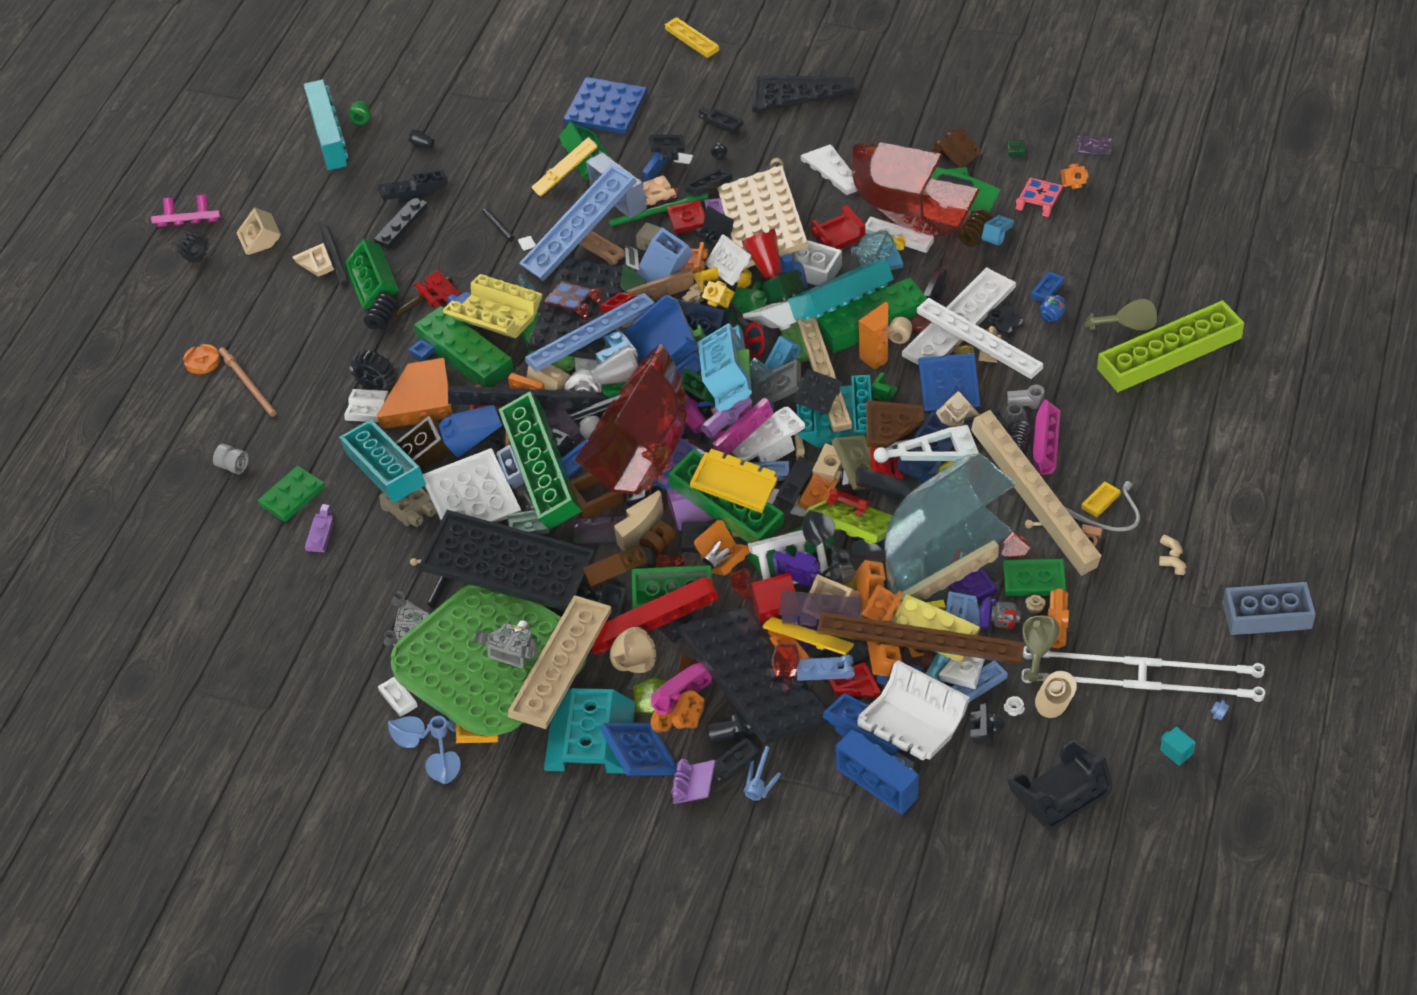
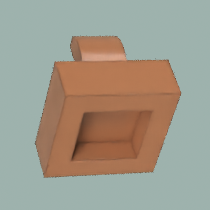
(1092, 532)

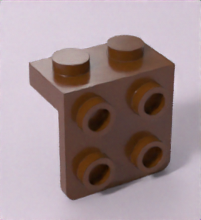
(958, 147)

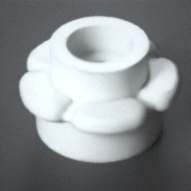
(1014, 702)

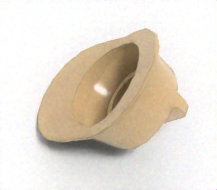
(1055, 694)

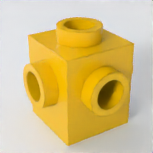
(717, 294)

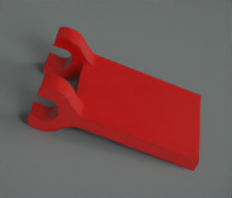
(861, 503)

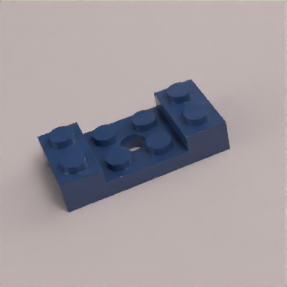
(927, 469)

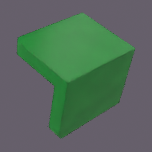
(882, 391)

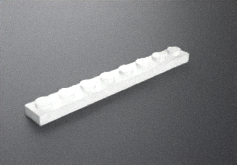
(980, 338)

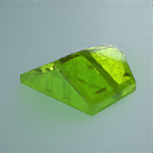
(643, 694)

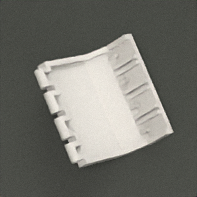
(915, 712)

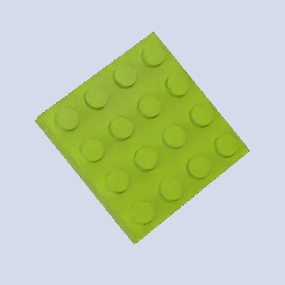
(870, 526)

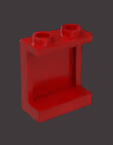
(839, 231)

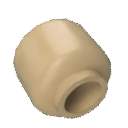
(899, 330)

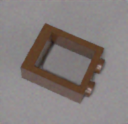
(597, 505)
(615, 565)

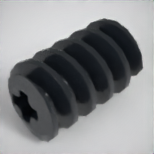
(380, 311)

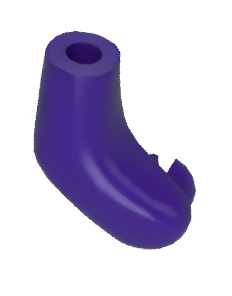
(985, 612)

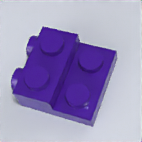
(802, 567)

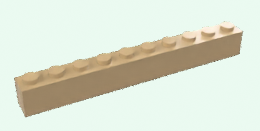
(1036, 493)

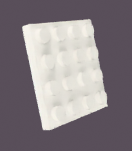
(472, 488)

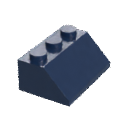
(706, 316)

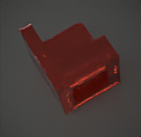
(1014, 547)
(785, 659)

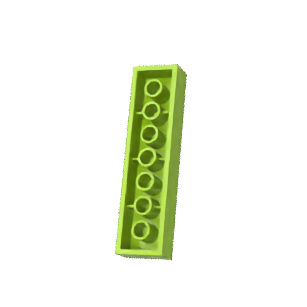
(1170, 346)

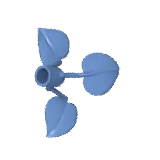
(409, 730)

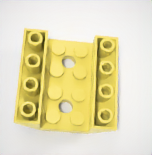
(496, 306)

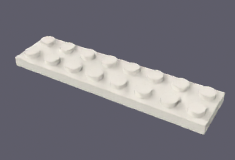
(972, 304)

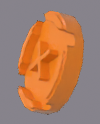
(201, 359)

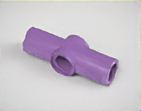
(721, 419)

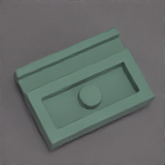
(528, 522)

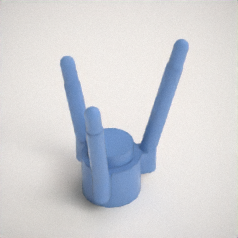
(755, 788)

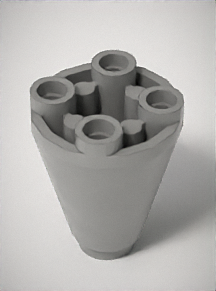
(616, 367)

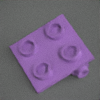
(692, 781)

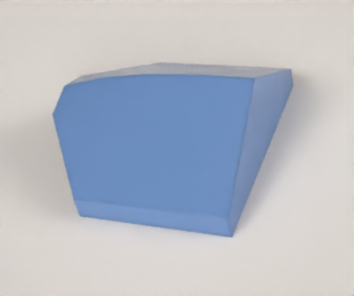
(963, 607)

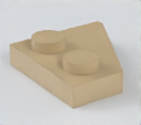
(315, 260)

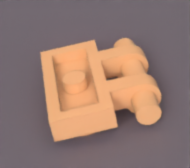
(657, 189)

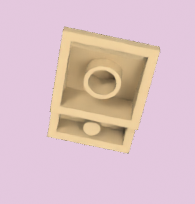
(639, 521)

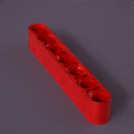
(658, 612)

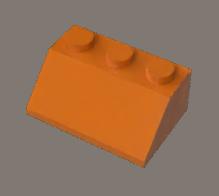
(874, 337)

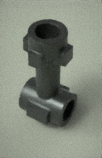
(522, 492)

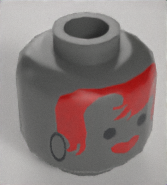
(1005, 615)

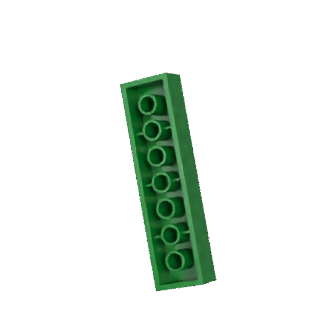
(539, 460)

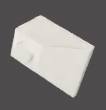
(773, 315)

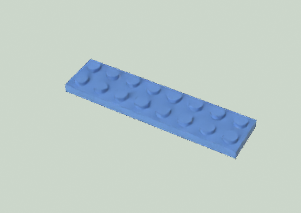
(577, 222)

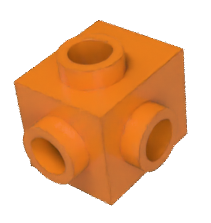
(1068, 176)

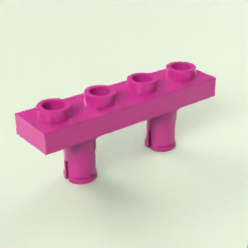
(178, 219)
(750, 421)

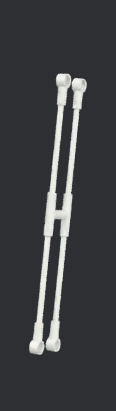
(1142, 682)

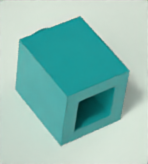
(1177, 745)

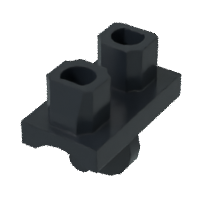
(988, 723)

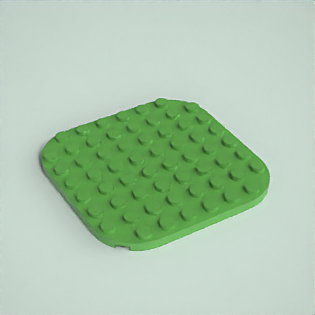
(454, 672)

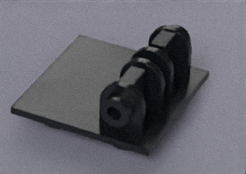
(714, 226)
(818, 391)

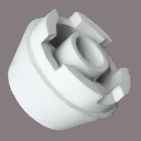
(582, 381)

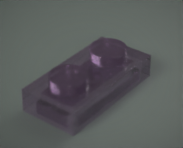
(1094, 145)

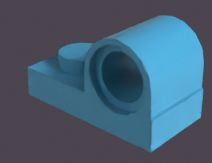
(995, 229)
(782, 352)

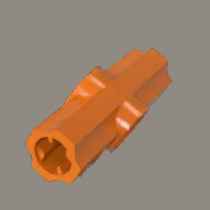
(1059, 612)

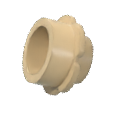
(1035, 607)

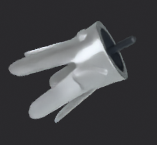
(713, 559)

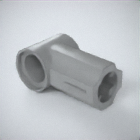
(1032, 397)

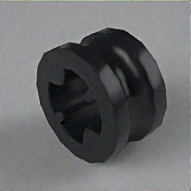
(719, 151)

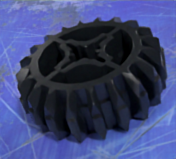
(373, 371)

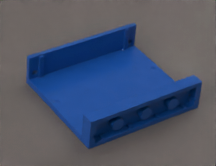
(664, 325)

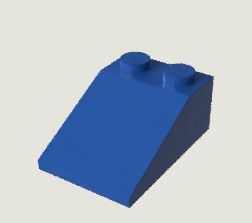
(468, 428)

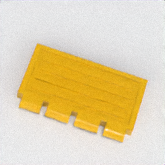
(734, 481)

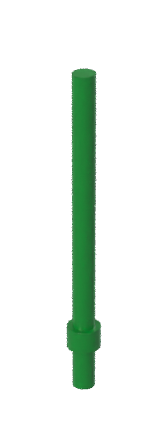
(652, 211)

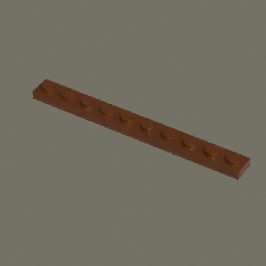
(921, 638)

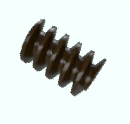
(973, 228)

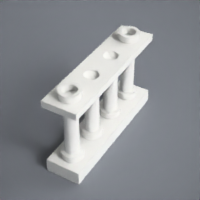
(779, 543)

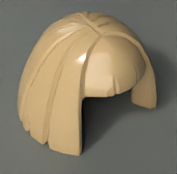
(633, 651)

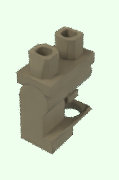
(410, 509)

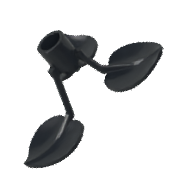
(819, 527)

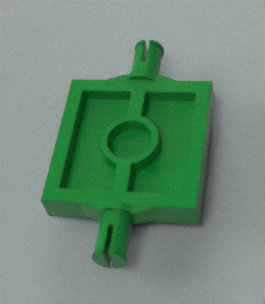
(748, 300)

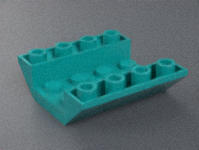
(817, 424)
(575, 724)

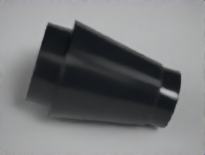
(420, 139)

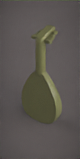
(1136, 316)
(1039, 636)

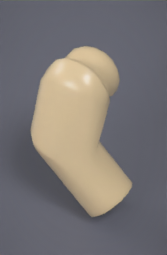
(1173, 544)
(1174, 562)

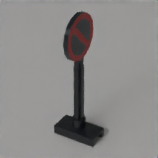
(754, 332)

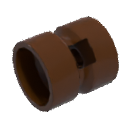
(658, 537)

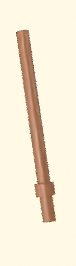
(231, 361)

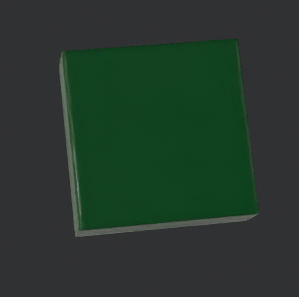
(1016, 148)

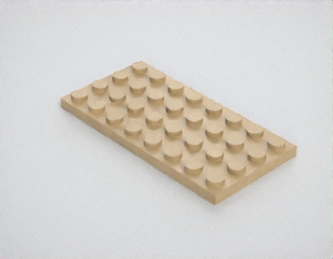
(761, 205)

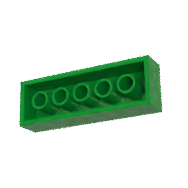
(841, 326)
(464, 348)
(742, 521)

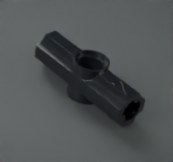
(733, 728)

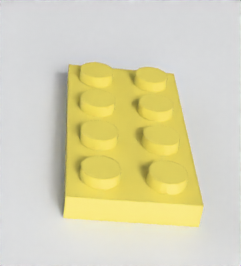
(921, 614)

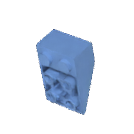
(663, 256)

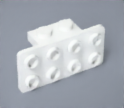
(772, 438)

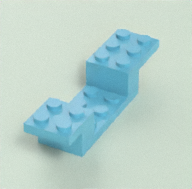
(721, 368)

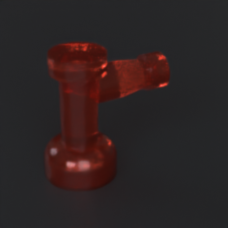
(666, 561)

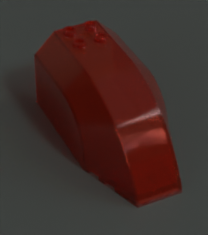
(901, 188)
(639, 428)

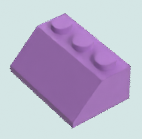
(685, 510)

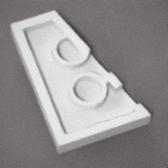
(963, 674)

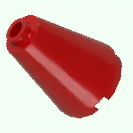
(764, 253)

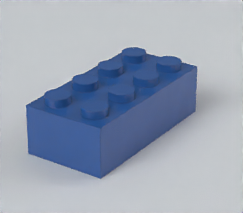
(877, 771)

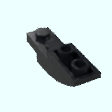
(418, 186)
(793, 486)

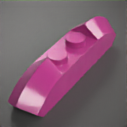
(1046, 438)
(691, 679)

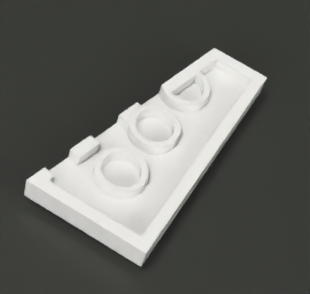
(831, 167)

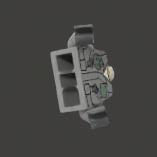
(407, 618)
(509, 644)

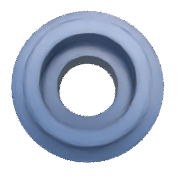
(1219, 710)

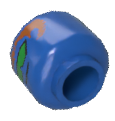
(1052, 308)

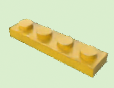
(692, 37)

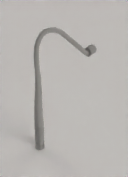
(1126, 488)

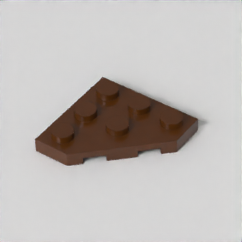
(890, 422)

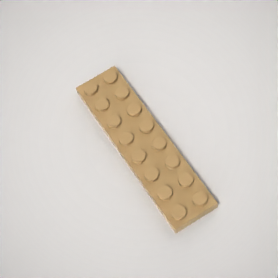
(559, 662)

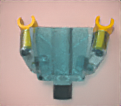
(876, 247)

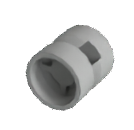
(230, 458)

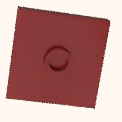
(686, 216)

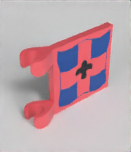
(1039, 193)

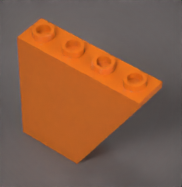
(416, 395)

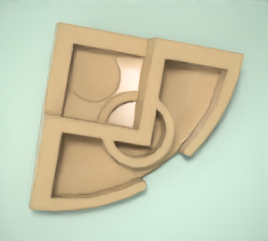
(956, 410)

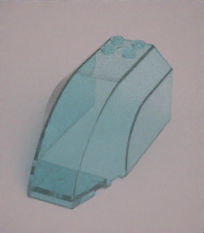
(944, 521)

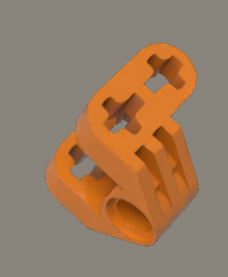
(684, 715)

